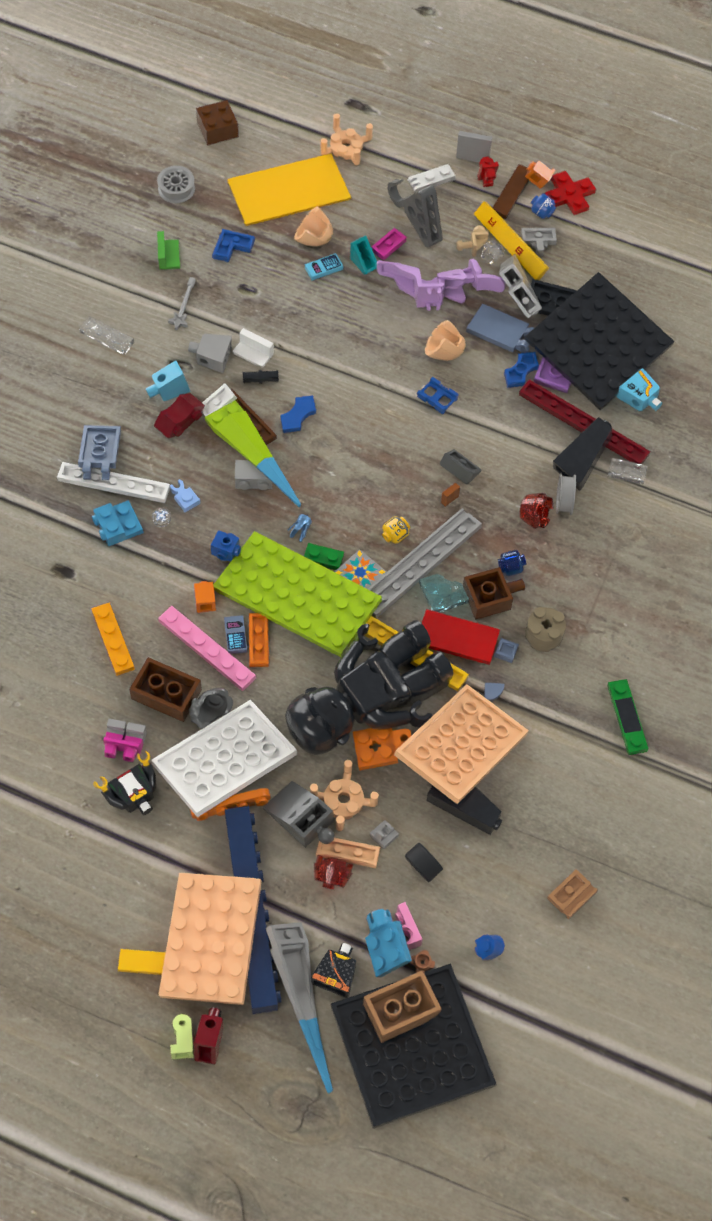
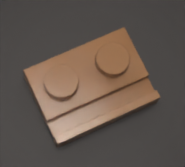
(572, 894)

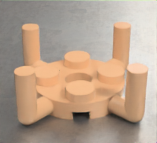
(346, 136)
(345, 787)

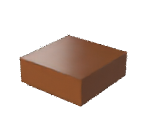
(450, 494)

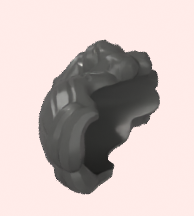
(210, 706)

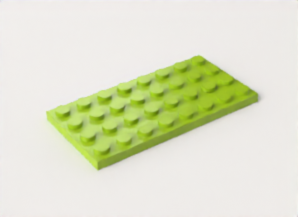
(297, 593)

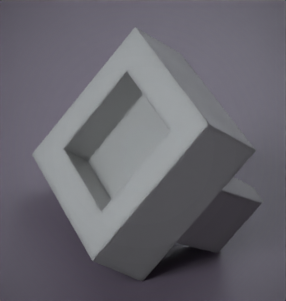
(384, 834)

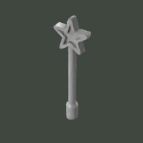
(179, 319)

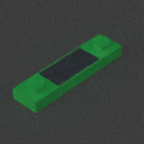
(627, 717)

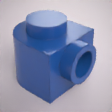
(489, 946)

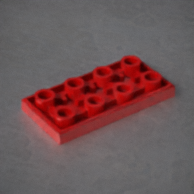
(460, 636)

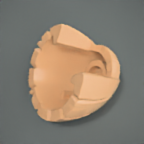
(314, 229)
(445, 342)

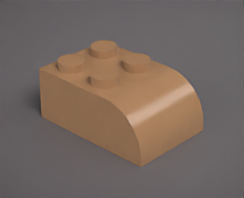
(401, 1006)

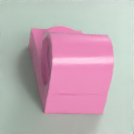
(409, 926)

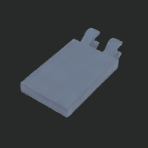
(499, 329)
(99, 449)

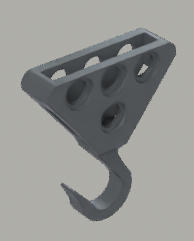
(419, 211)

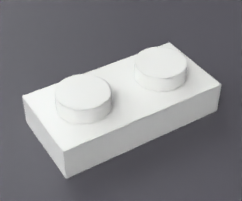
(218, 399)

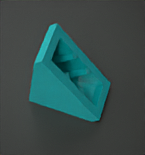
(363, 255)

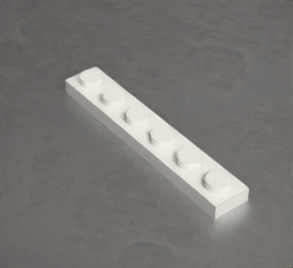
(117, 483)

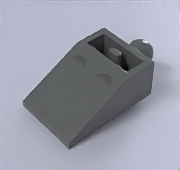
(302, 814)

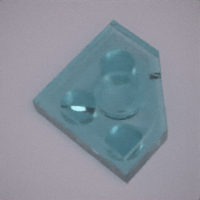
(442, 593)

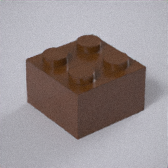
(217, 122)

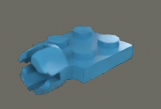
(386, 943)

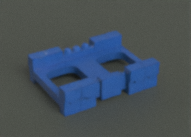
(441, 391)

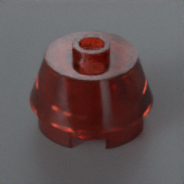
(535, 509)
(332, 872)

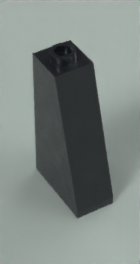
(584, 452)
(473, 809)

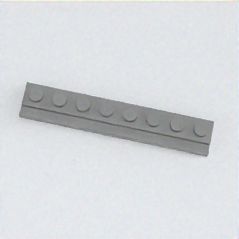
(424, 559)

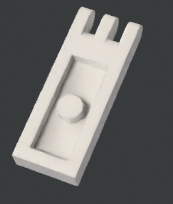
(432, 177)

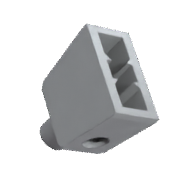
(212, 351)

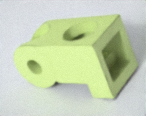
(184, 1037)

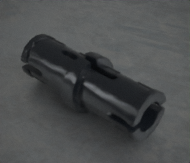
(260, 376)

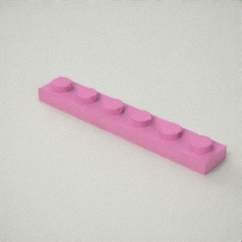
(207, 648)

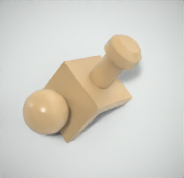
(478, 239)

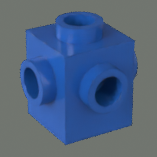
(225, 546)

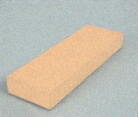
(350, 852)

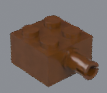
(490, 593)

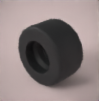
(423, 862)

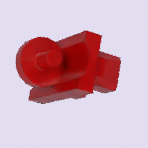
(487, 171)

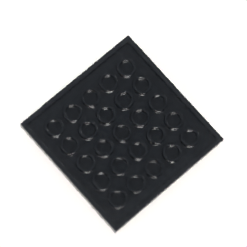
(599, 340)
(421, 1065)

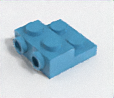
(117, 522)

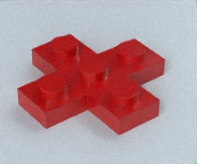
(571, 192)

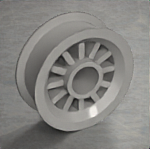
(176, 184)
(565, 494)

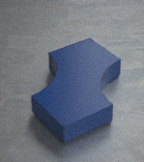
(516, 375)
(302, 409)

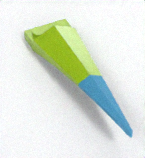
(238, 431)

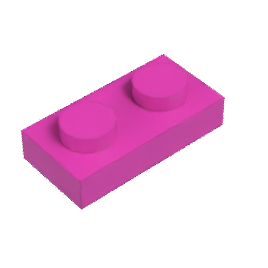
(389, 244)

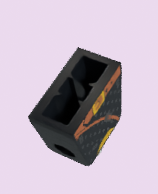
(336, 971)

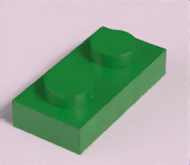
(324, 556)

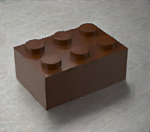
(165, 689)

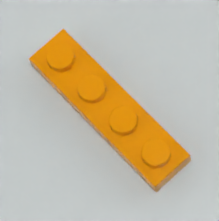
(113, 639)

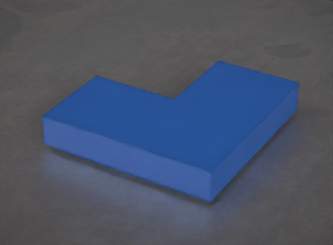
(229, 241)

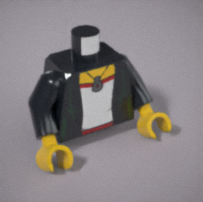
(131, 789)

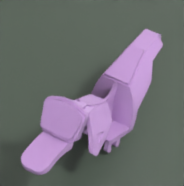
(446, 284)

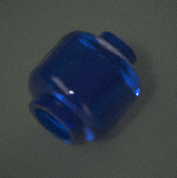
(512, 562)

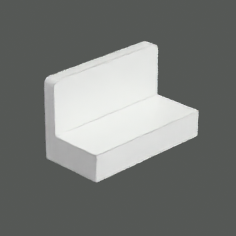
(254, 348)

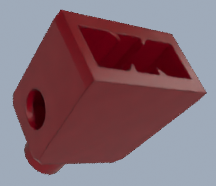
(208, 1037)

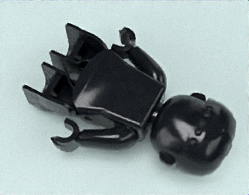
(369, 690)

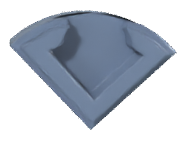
(493, 691)

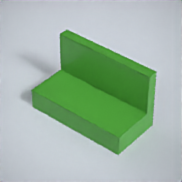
(168, 252)

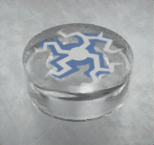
(161, 517)

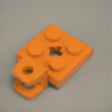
(389, 742)

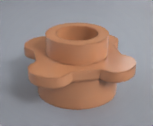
(422, 956)

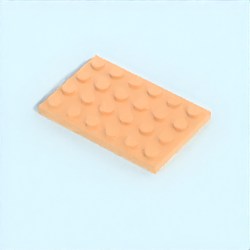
(461, 743)
(210, 938)

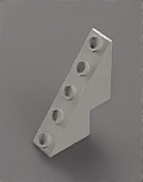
(519, 286)

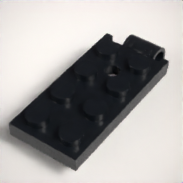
(550, 295)

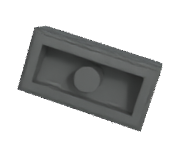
(460, 466)

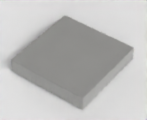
(473, 146)

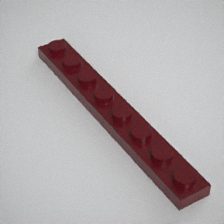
(580, 420)

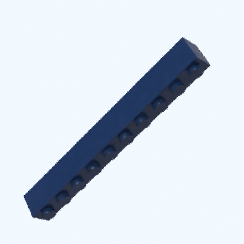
(244, 864)

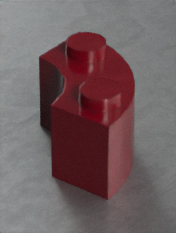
(179, 415)

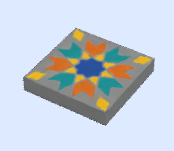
(361, 570)

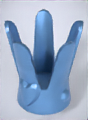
(302, 522)

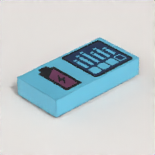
(323, 266)

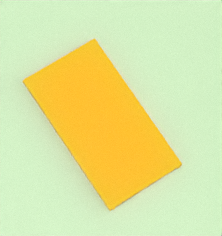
(288, 189)

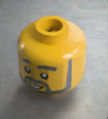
(395, 530)

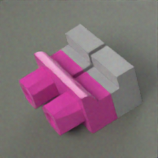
(125, 738)

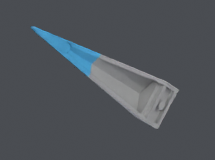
(292, 960)

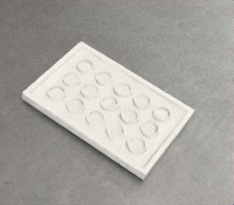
(224, 758)

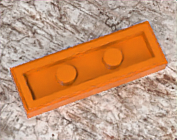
(258, 640)

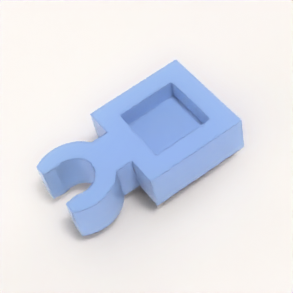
(185, 497)

